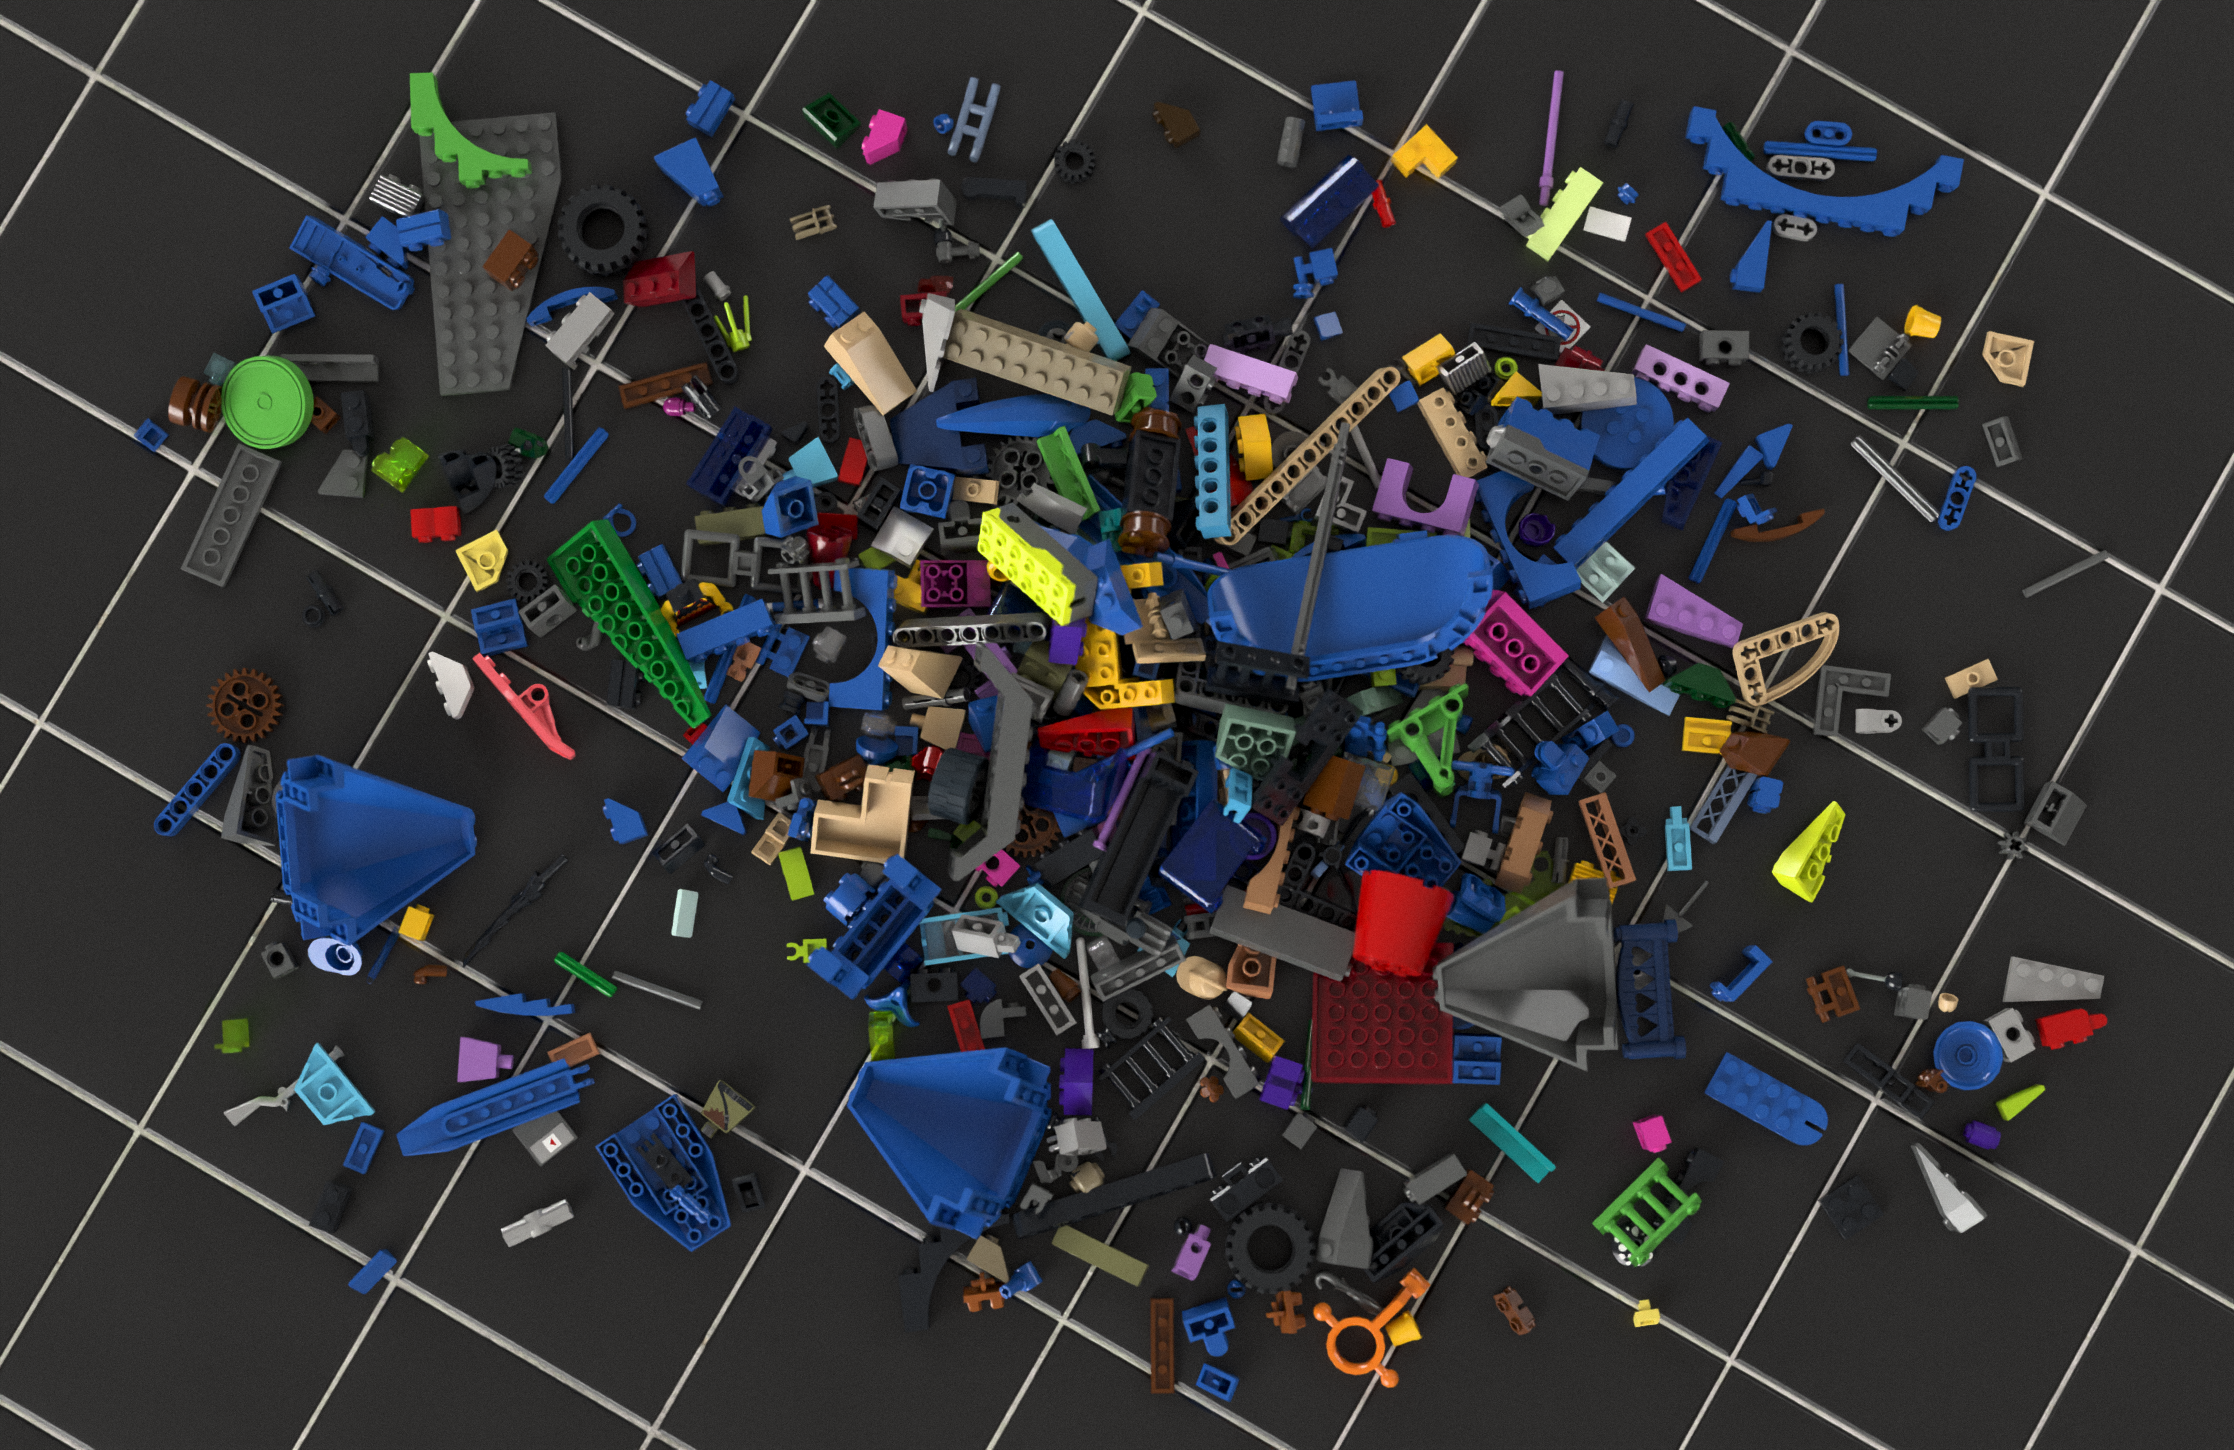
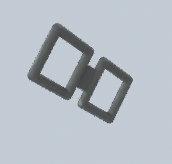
(740, 561)

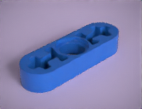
(1956, 480)

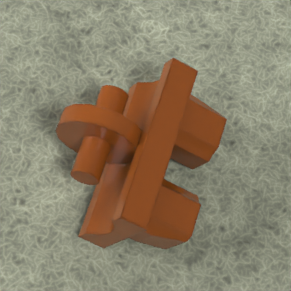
(983, 1290)
(1283, 1312)

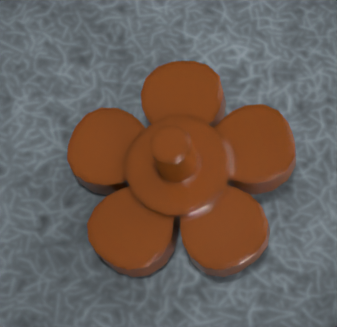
(1211, 1088)

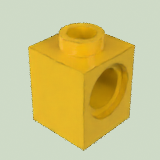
(416, 922)

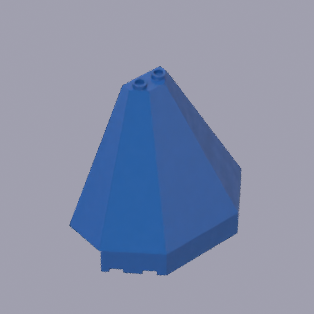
(361, 845)
(956, 1129)

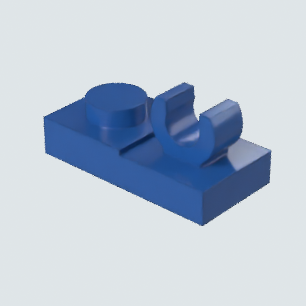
(1135, 313)

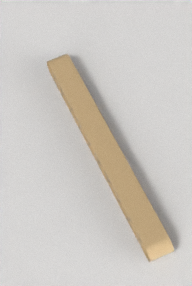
(1316, 450)

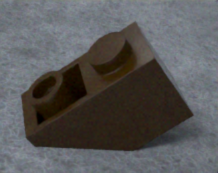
(1177, 122)

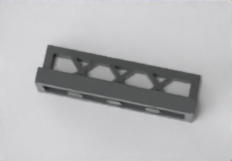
(336, 367)

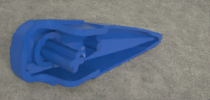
(1018, 416)

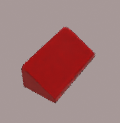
(843, 520)

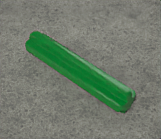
(585, 974)

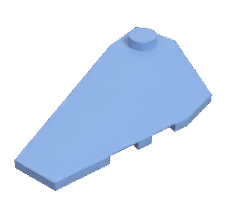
(1613, 670)

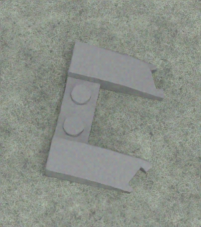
(1054, 508)

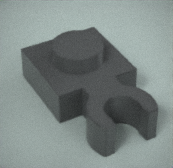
(1340, 389)

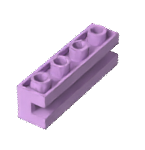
(1251, 374)

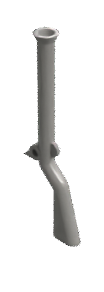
(242, 1111)

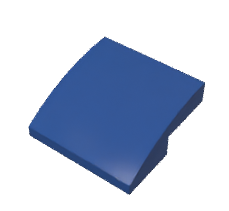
(499, 627)
(1477, 1058)

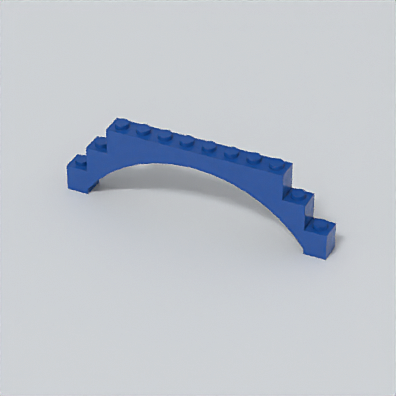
(1752, 187)

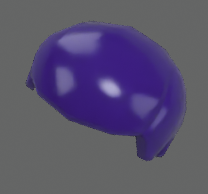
(1536, 530)

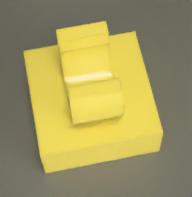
(1646, 1315)

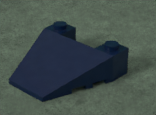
(924, 444)

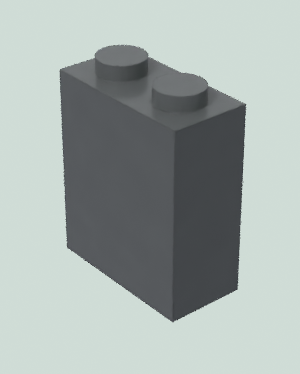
(1433, 1179)

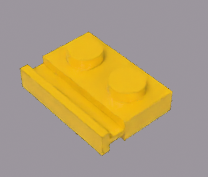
(1705, 735)

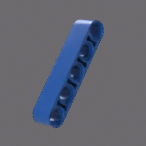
(208, 786)

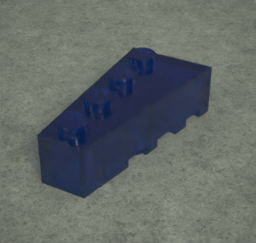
(1687, 485)

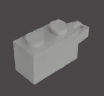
(983, 936)

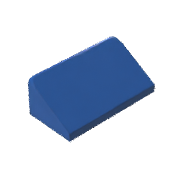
(373, 1271)

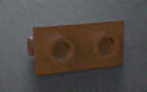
(1932, 1080)
(1519, 1320)

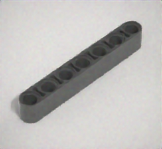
(981, 624)

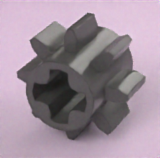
(794, 549)
(2020, 846)

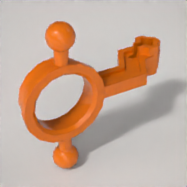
(1414, 1285)

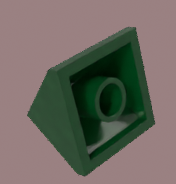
(831, 119)

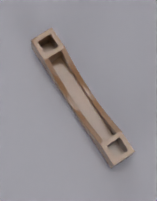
(1262, 888)

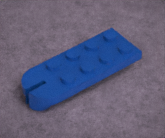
(1767, 1101)

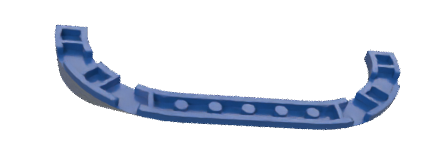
(1371, 608)

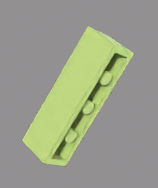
(1564, 213)

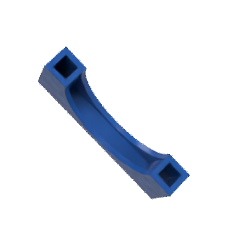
(1536, 581)
(872, 686)

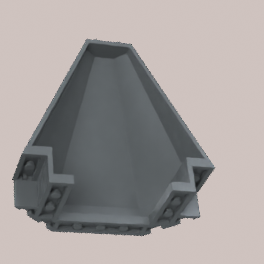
(1542, 975)

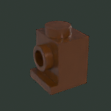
(326, 419)

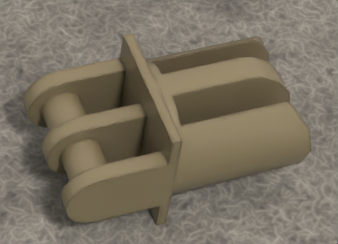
(808, 223)
(1751, 716)

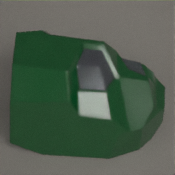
(528, 444)

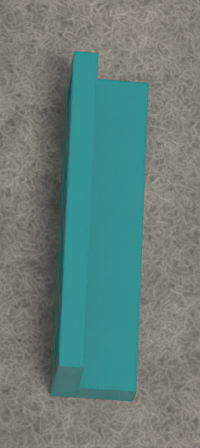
(1511, 1142)

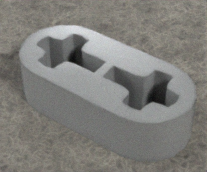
(1795, 222)

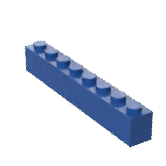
(1631, 493)

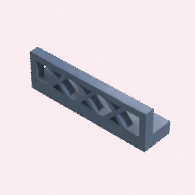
(1729, 807)

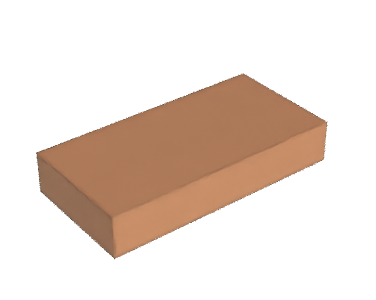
(575, 1050)

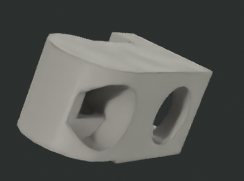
(1312, 823)

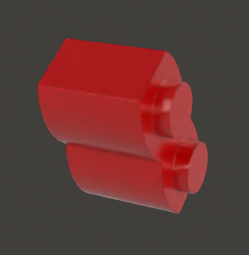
(435, 522)

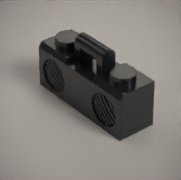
(1238, 1196)

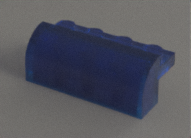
(1329, 201)
(718, 470)

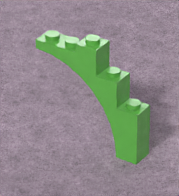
(474, 163)

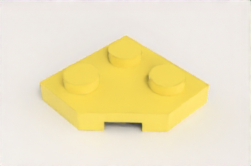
(484, 559)

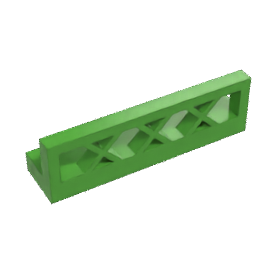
(1067, 471)

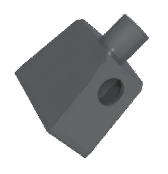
(1179, 615)

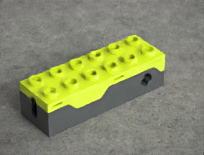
(1037, 564)

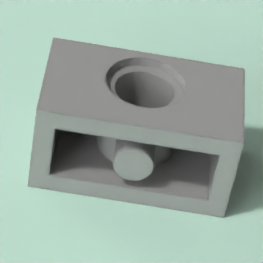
(2023, 1040)

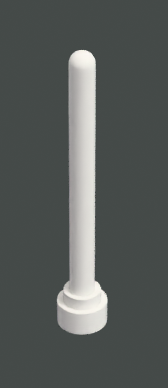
(1090, 1039)

